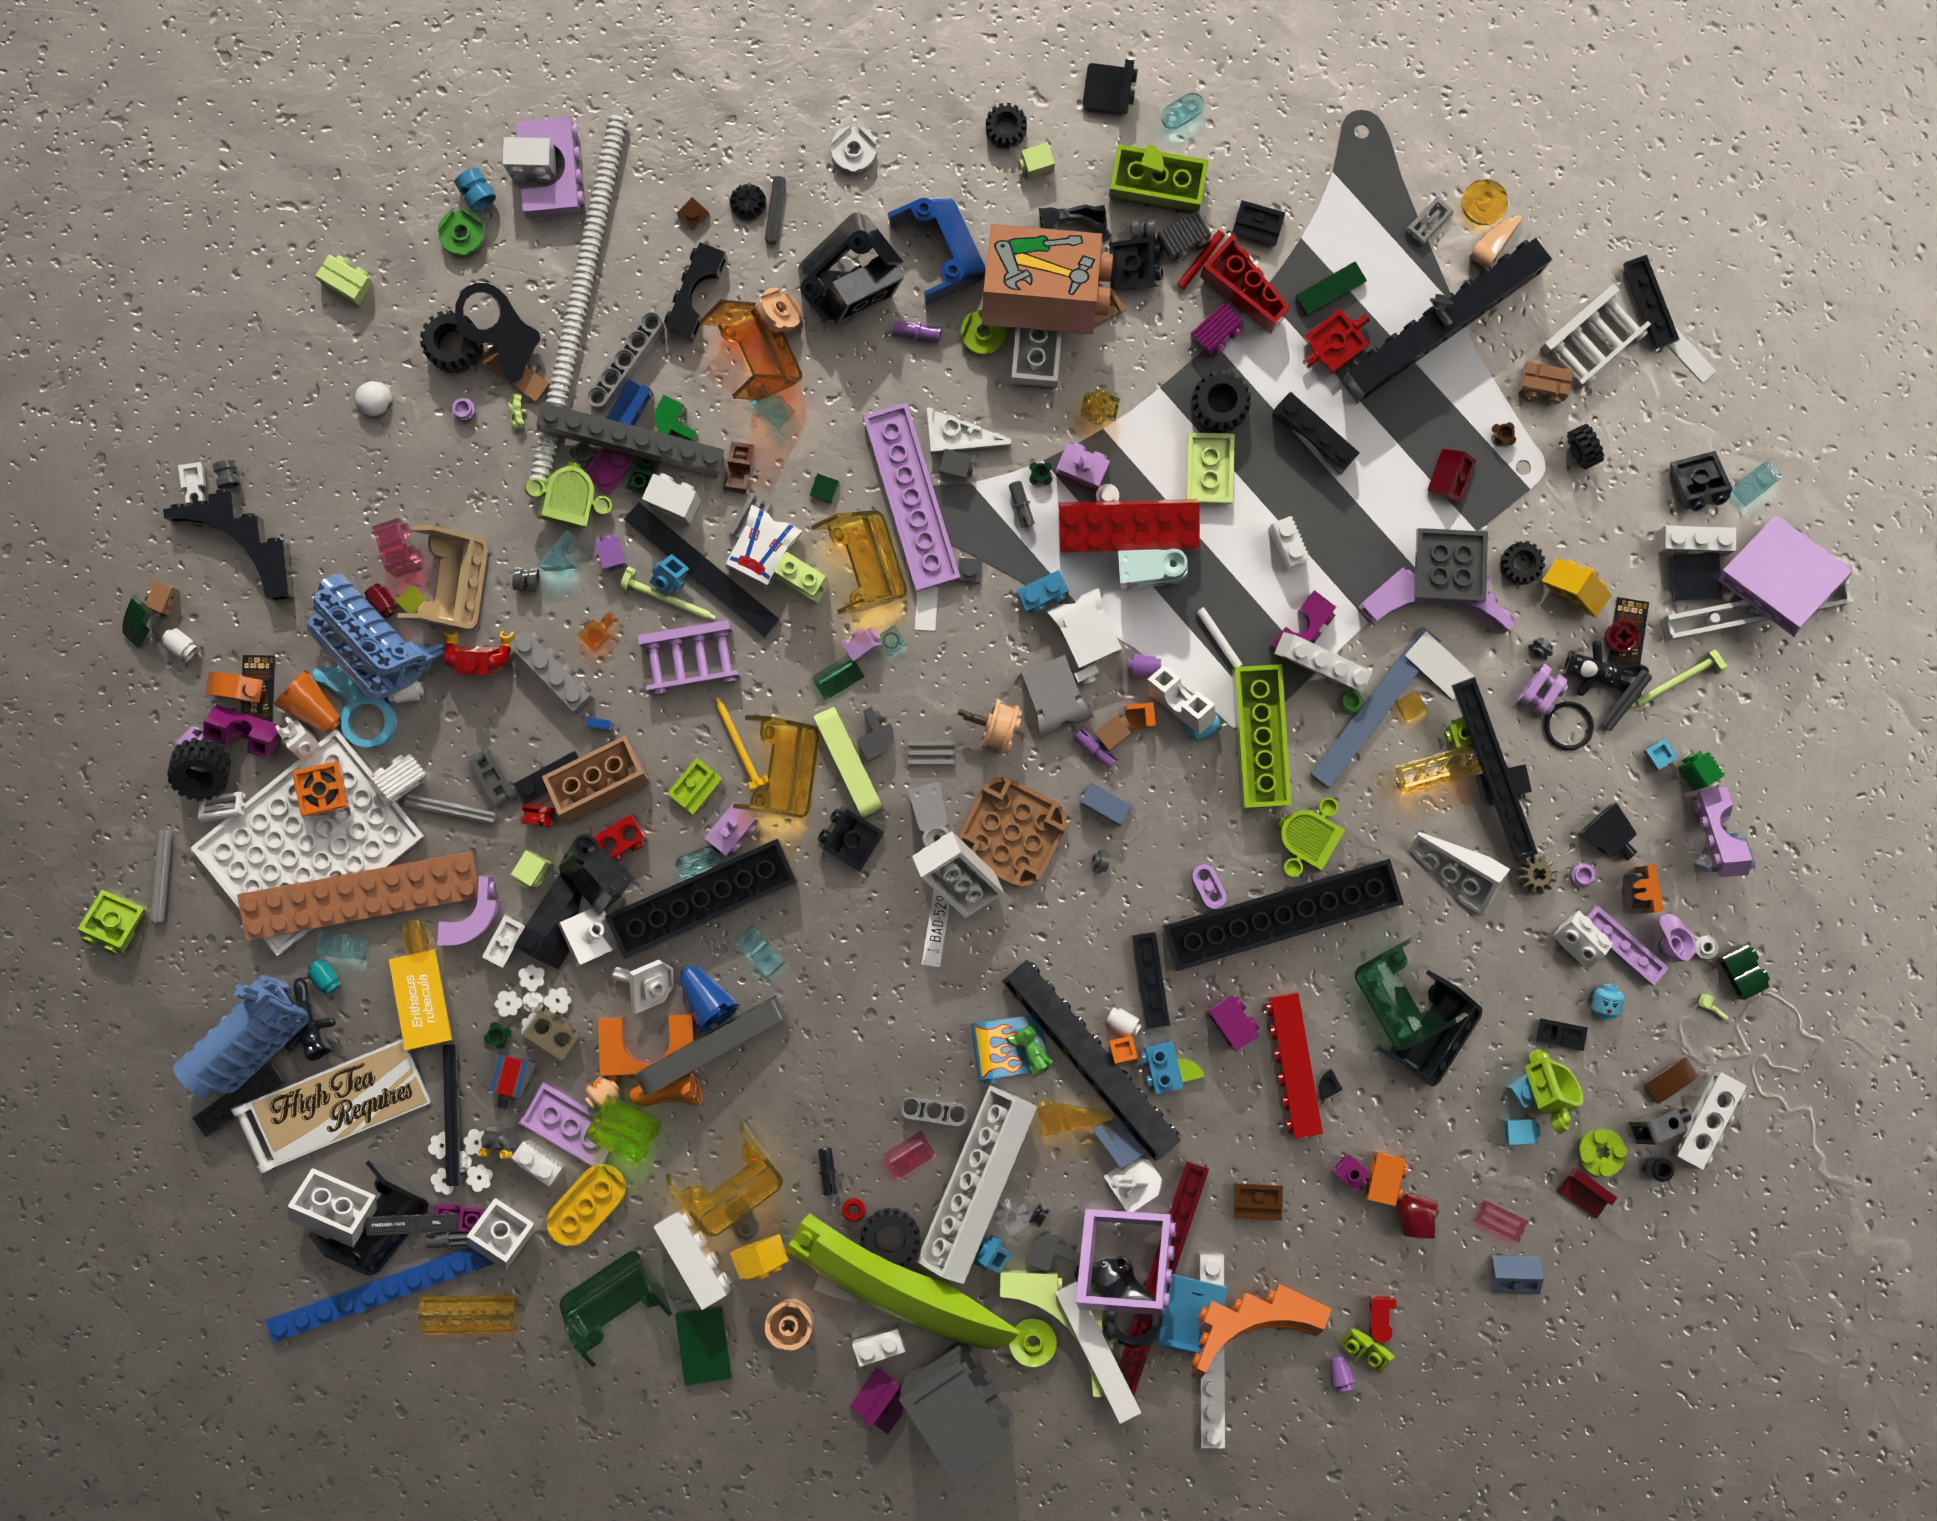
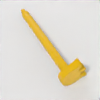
(756, 782)

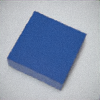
(599, 724)

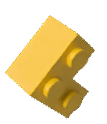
(1577, 585)
(760, 1258)

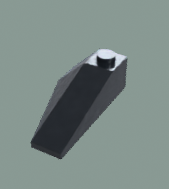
(542, 935)

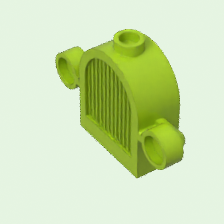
(567, 497)
(1309, 837)
(1554, 1089)

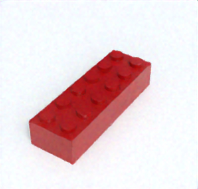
(1129, 525)

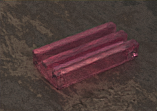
(1519, 1230)

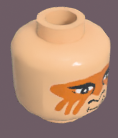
(598, 1090)

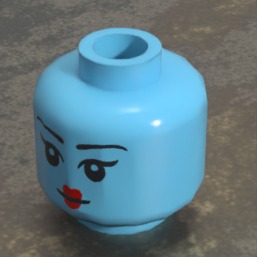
(1608, 1002)

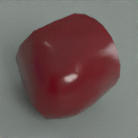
(1417, 1216)

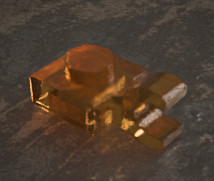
(595, 633)

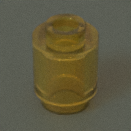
(415, 936)

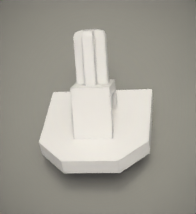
(648, 984)
(1136, 1184)

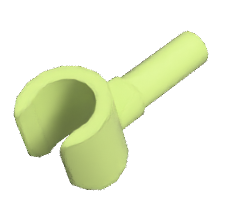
(1706, 1001)

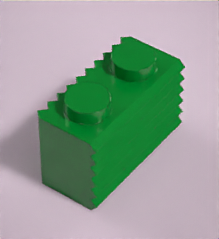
(1700, 770)

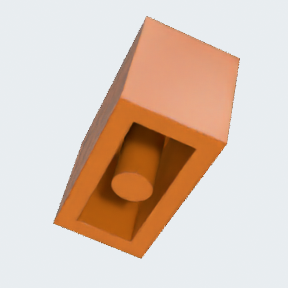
(1386, 1178)

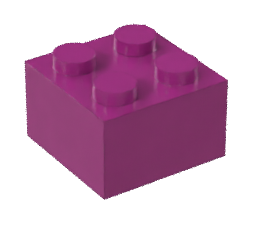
(1232, 1022)

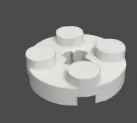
(853, 162)

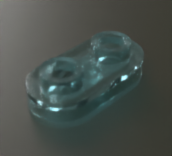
(1181, 111)
(698, 861)

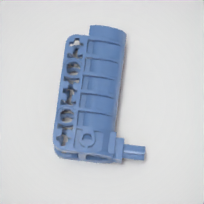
(366, 639)
(242, 1039)

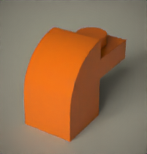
(234, 687)

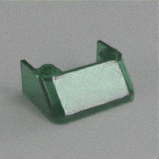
(1393, 1002)
(606, 1297)

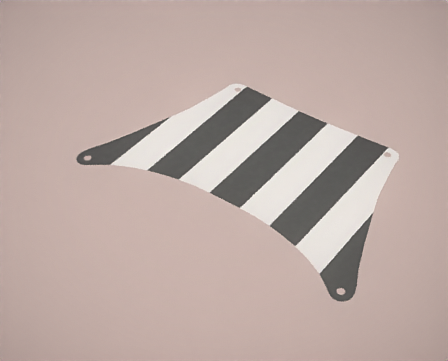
(1351, 523)

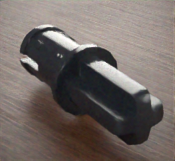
(827, 1171)

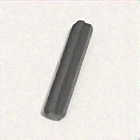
(775, 209)
(1626, 700)

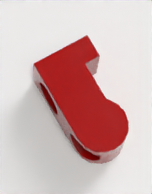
(1379, 1317)

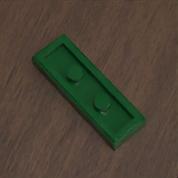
(1331, 288)

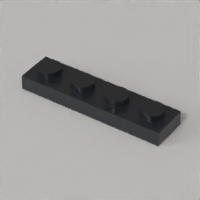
(1651, 301)
(1150, 980)
(220, 1112)

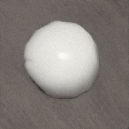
(372, 398)

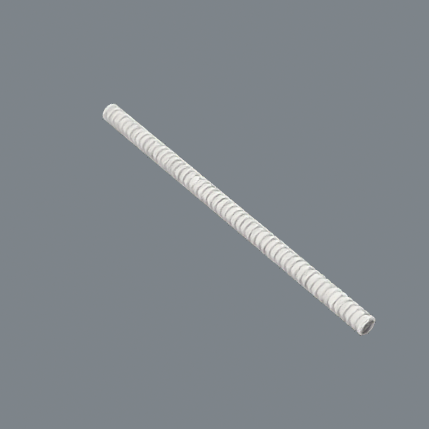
(581, 286)

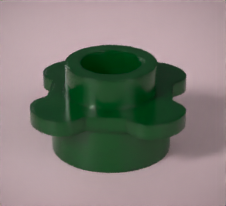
(1040, 467)
(491, 1038)

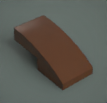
(739, 467)
(1671, 1079)

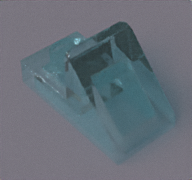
(555, 557)

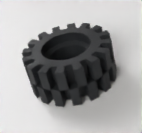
(1006, 112)
(1585, 446)
(1522, 549)

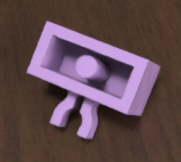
(1082, 465)
(731, 830)

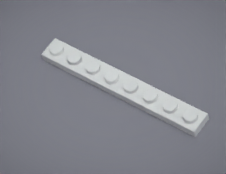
(1213, 1382)

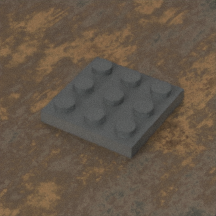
(1451, 565)

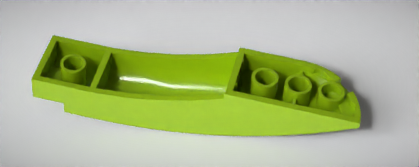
(896, 1290)

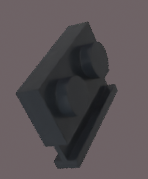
(1258, 223)

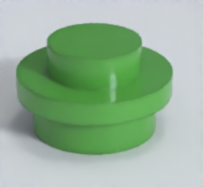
(1351, 701)

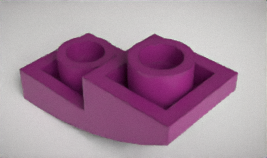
(467, 1215)

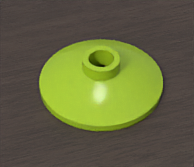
(1041, 1352)

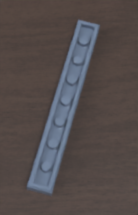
(1368, 717)

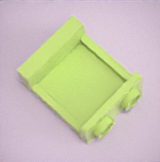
(801, 577)

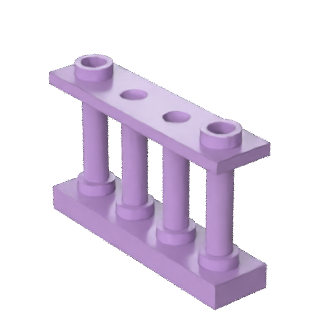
(674, 639)

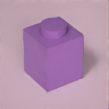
(611, 553)

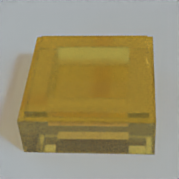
(1411, 706)

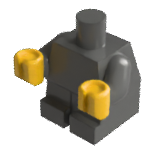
(500, 1138)

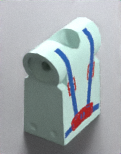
(1151, 568)

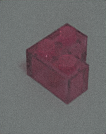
(395, 548)

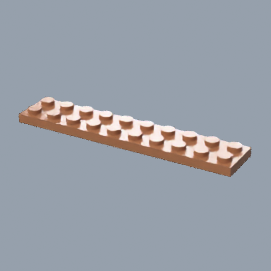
(358, 895)

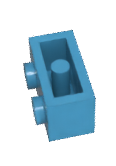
(1043, 591)
(1163, 1067)

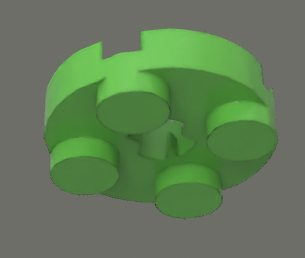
(449, 237)

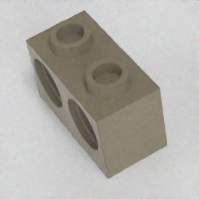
(547, 1038)

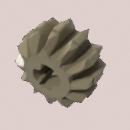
(1534, 865)

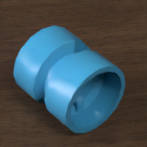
(476, 192)

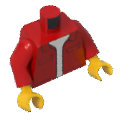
(476, 659)

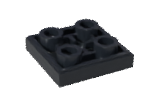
(1696, 577)

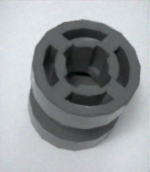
(1137, 228)
(226, 474)
(526, 579)

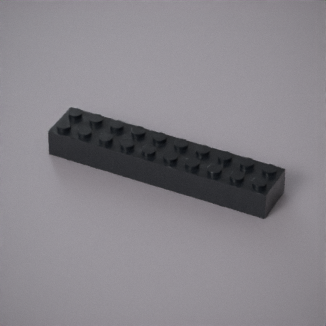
(1428, 333)
(1282, 915)

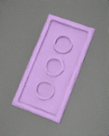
(563, 1124)

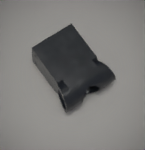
(594, 873)

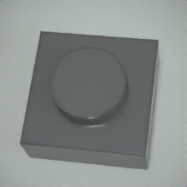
(969, 570)

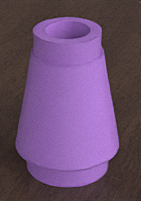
(1341, 1375)

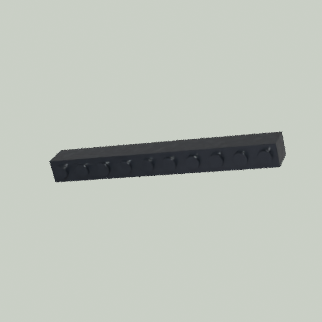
(1092, 1060)

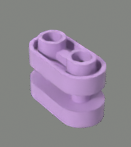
(1556, 688)

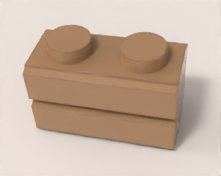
(1545, 382)

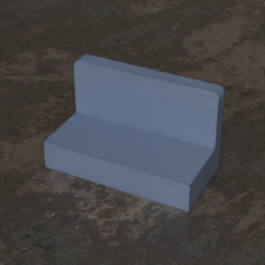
(1105, 804)
(1119, 1142)
(1517, 1274)

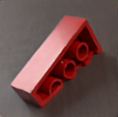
(1244, 285)

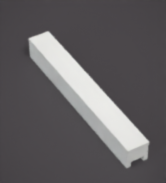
(1732, 616)

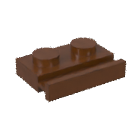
(1258, 1201)

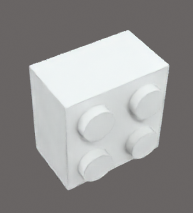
(530, 158)
(671, 498)
(500, 1234)

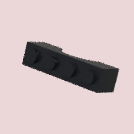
(705, 265)
(1325, 439)

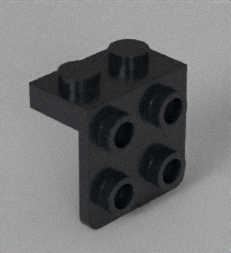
(1109, 87)

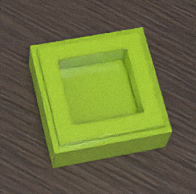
(411, 599)

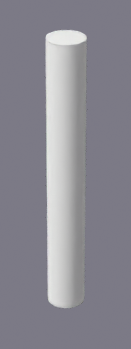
(1219, 638)

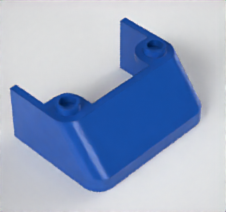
(967, 264)

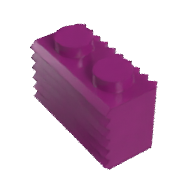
(1217, 330)

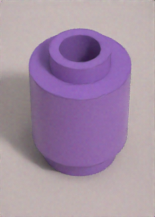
(1143, 665)

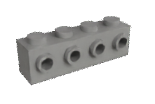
(551, 671)

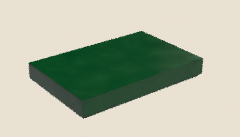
(703, 1345)

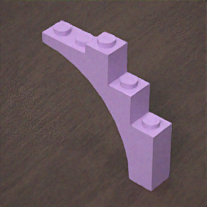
(1400, 592)

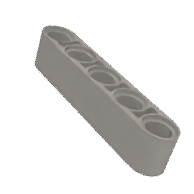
(624, 373)

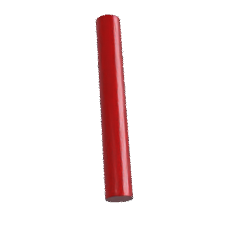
(1200, 260)

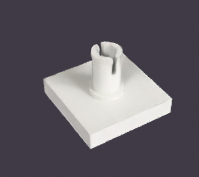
(588, 936)

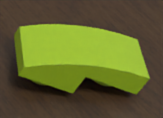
(1363, 1346)

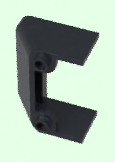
(853, 233)
(1433, 1056)
(374, 1251)

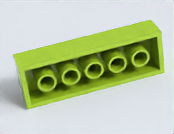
(1261, 736)

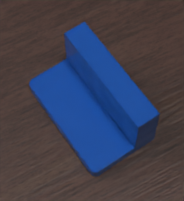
(630, 403)

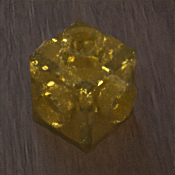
(1099, 406)

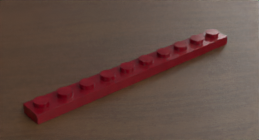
(1182, 1214)

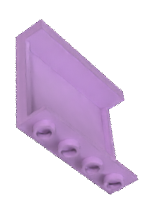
(1784, 575)

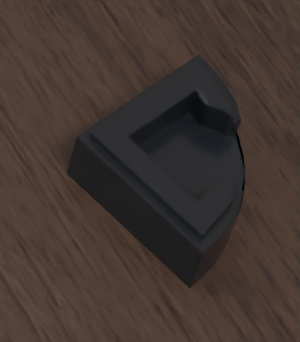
(1328, 1085)

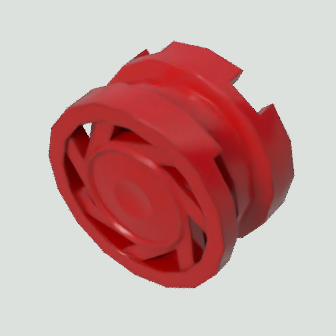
(540, 818)

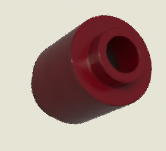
(381, 600)

